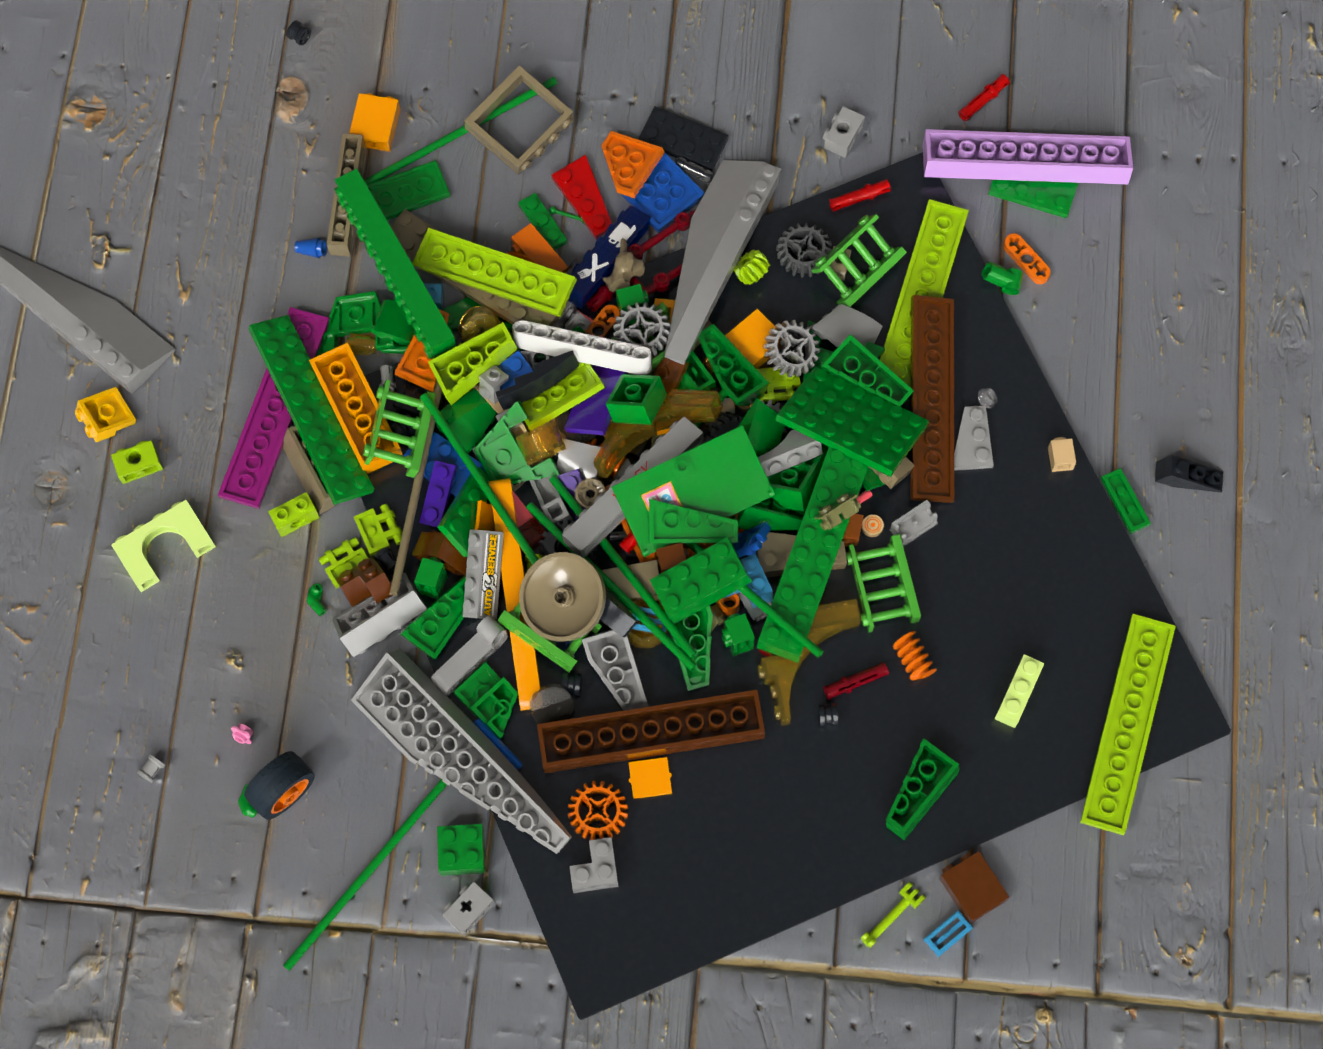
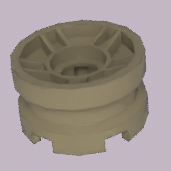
(581, 489)

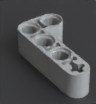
(471, 656)

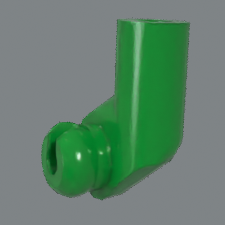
(314, 599)
(245, 807)

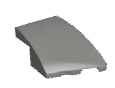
(846, 321)
(580, 457)

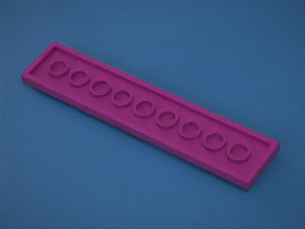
(266, 425)

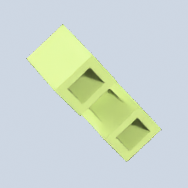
(1019, 691)

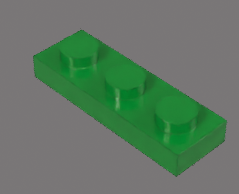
(542, 221)
(1125, 501)

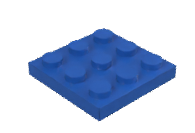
(666, 194)

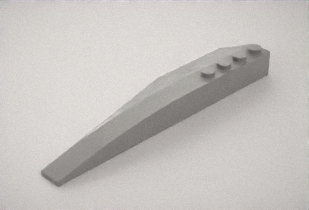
(715, 244)
(87, 320)

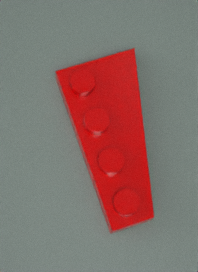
(582, 193)

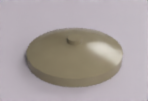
(562, 596)

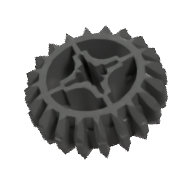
(791, 242)

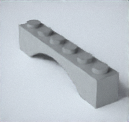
(790, 452)
(549, 498)

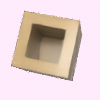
(1061, 454)

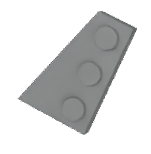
(973, 441)

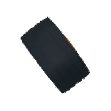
(279, 785)

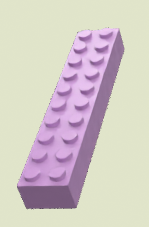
(1027, 156)

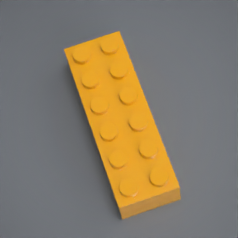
(352, 402)

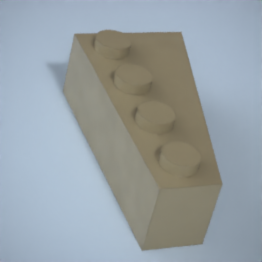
(776, 552)

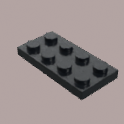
(684, 138)

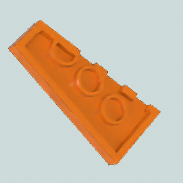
(415, 365)

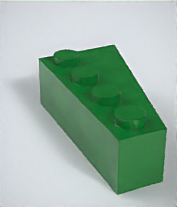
(864, 370)
(922, 786)

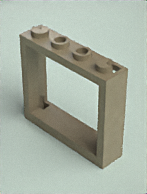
(496, 98)

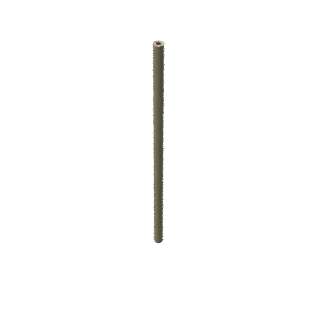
(407, 530)

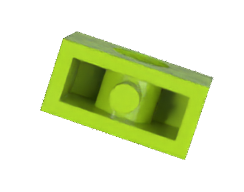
(148, 464)
(294, 514)

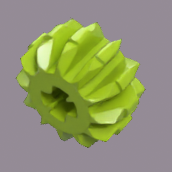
(751, 267)

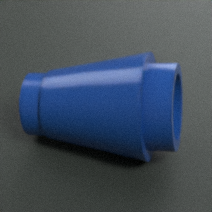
(312, 247)

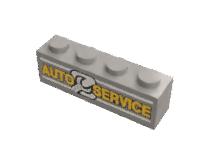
(483, 574)

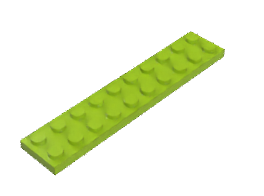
(925, 276)
(1127, 725)

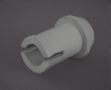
(387, 373)

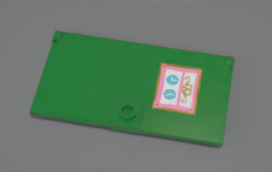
(710, 478)

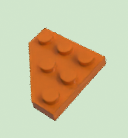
(630, 161)

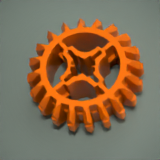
(604, 803)

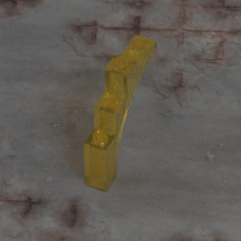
(624, 437)
(781, 671)

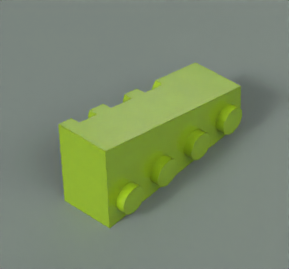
(461, 366)

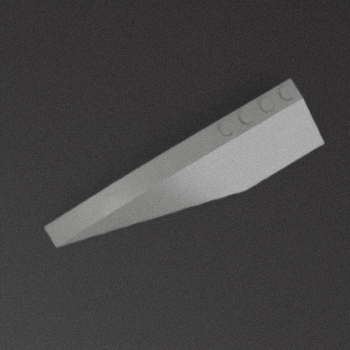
(448, 744)

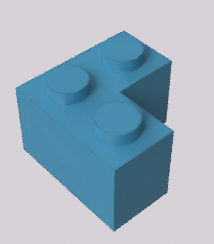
(760, 583)

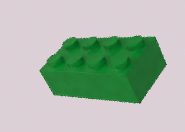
(700, 580)

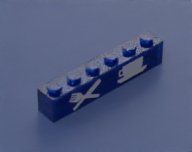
(601, 259)

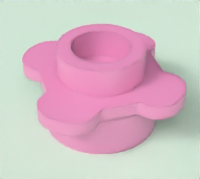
(242, 733)

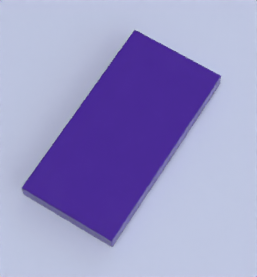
(592, 414)

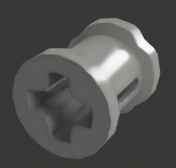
(150, 768)

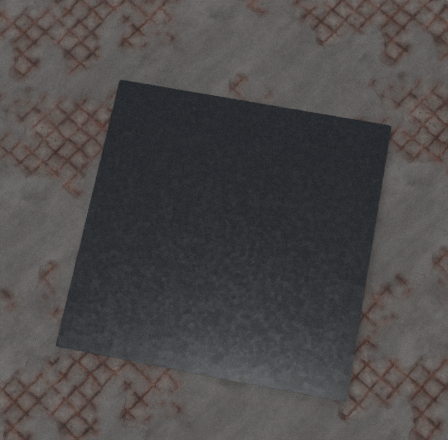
(799, 818)

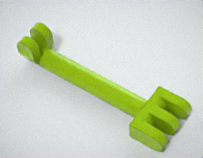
(869, 939)

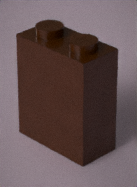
(973, 886)

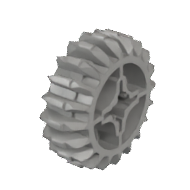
(649, 327)
(801, 364)

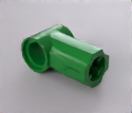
(1008, 279)

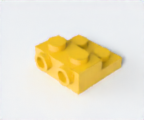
(104, 414)

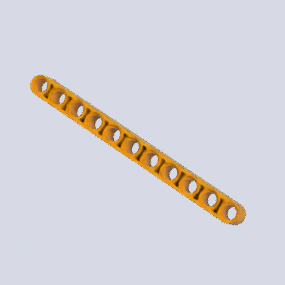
(512, 577)

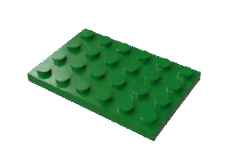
(852, 421)

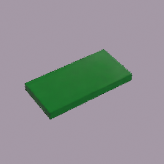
(410, 190)

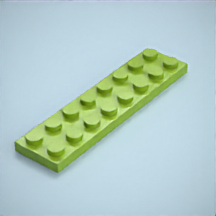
(494, 272)

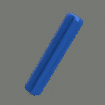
(498, 743)

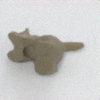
(624, 269)

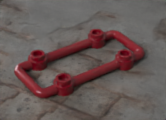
(661, 280)

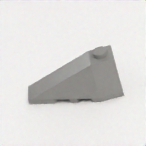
(616, 666)

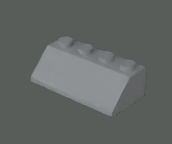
(372, 622)

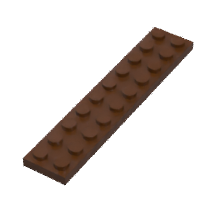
(933, 398)

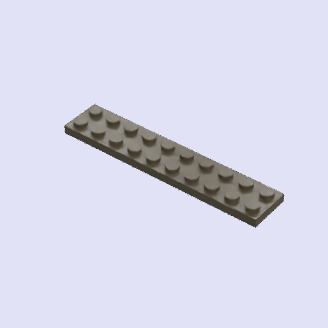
(410, 233)

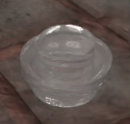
(987, 397)

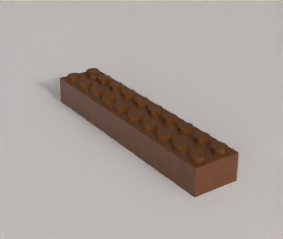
(651, 731)

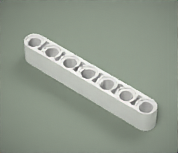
(586, 347)

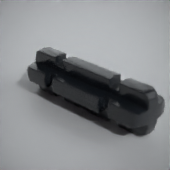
(695, 169)

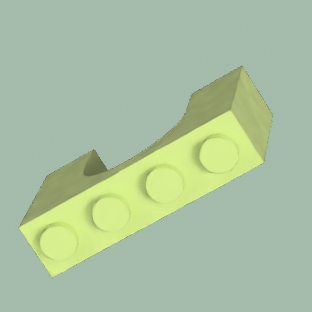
(133, 547)

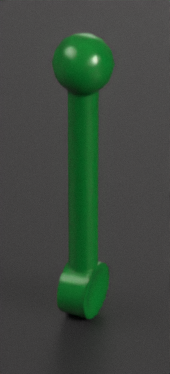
(553, 210)

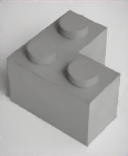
(599, 873)

